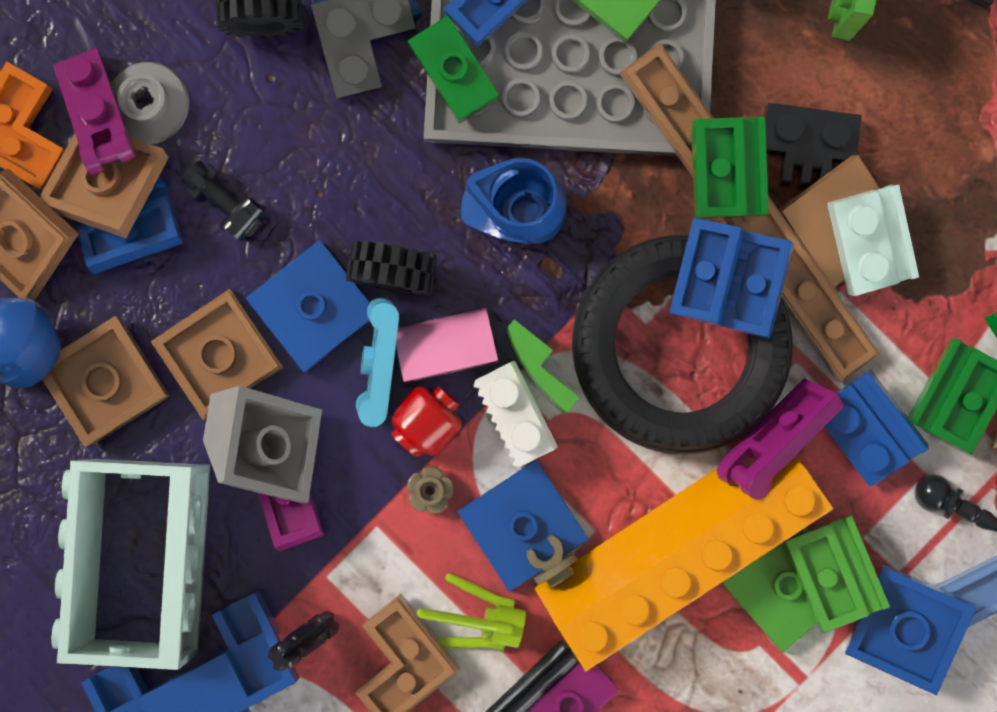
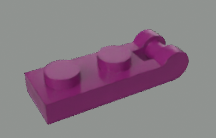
(94, 110)
(779, 438)

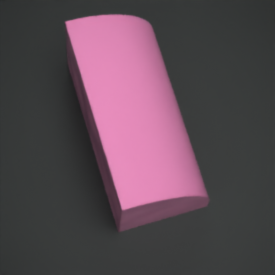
(445, 345)

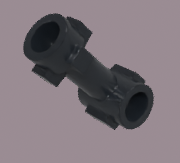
(242, 216)

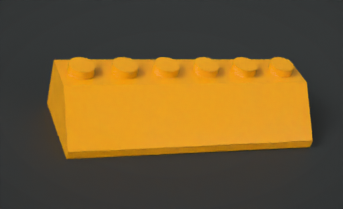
(675, 558)

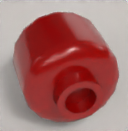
(425, 421)

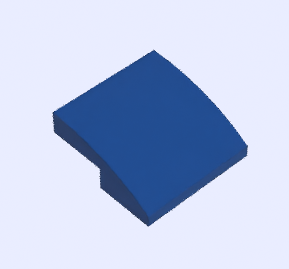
(731, 278)

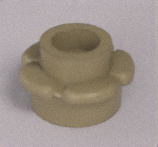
(430, 477)

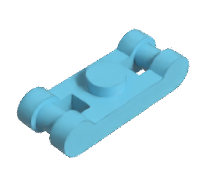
(378, 362)

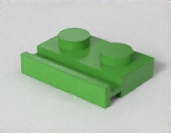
(836, 573)

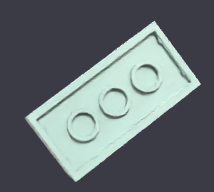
(183, 566)

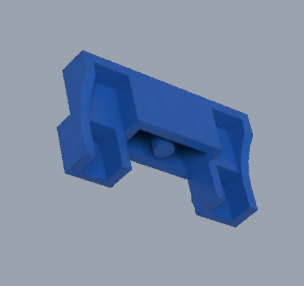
(219, 684)

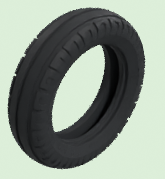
(629, 414)

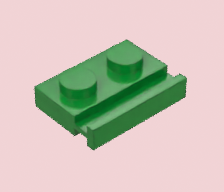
(729, 167)
(958, 397)

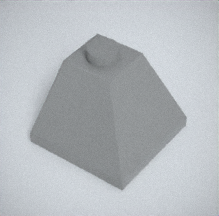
(262, 442)

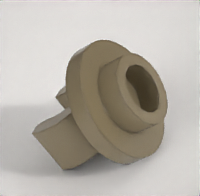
(554, 569)

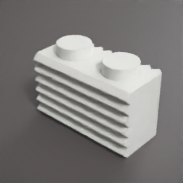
(515, 414)

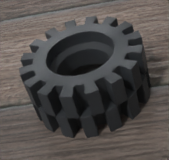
(259, 17)
(391, 267)

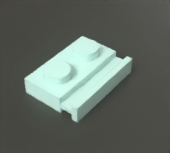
(873, 240)

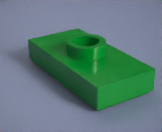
(453, 69)

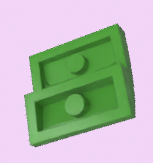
(531, 355)

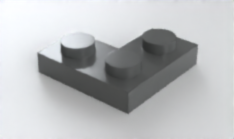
(346, 34)

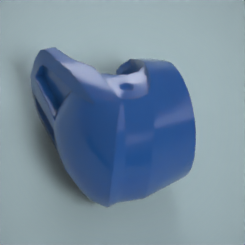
(515, 204)
(26, 343)

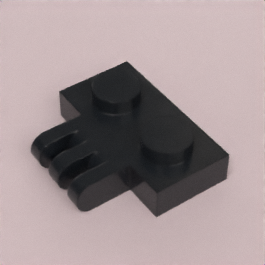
(809, 140)

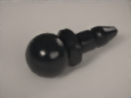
(936, 495)

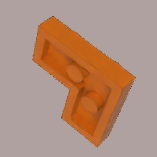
(22, 149)

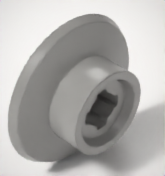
(170, 103)

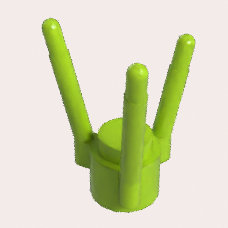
(500, 625)

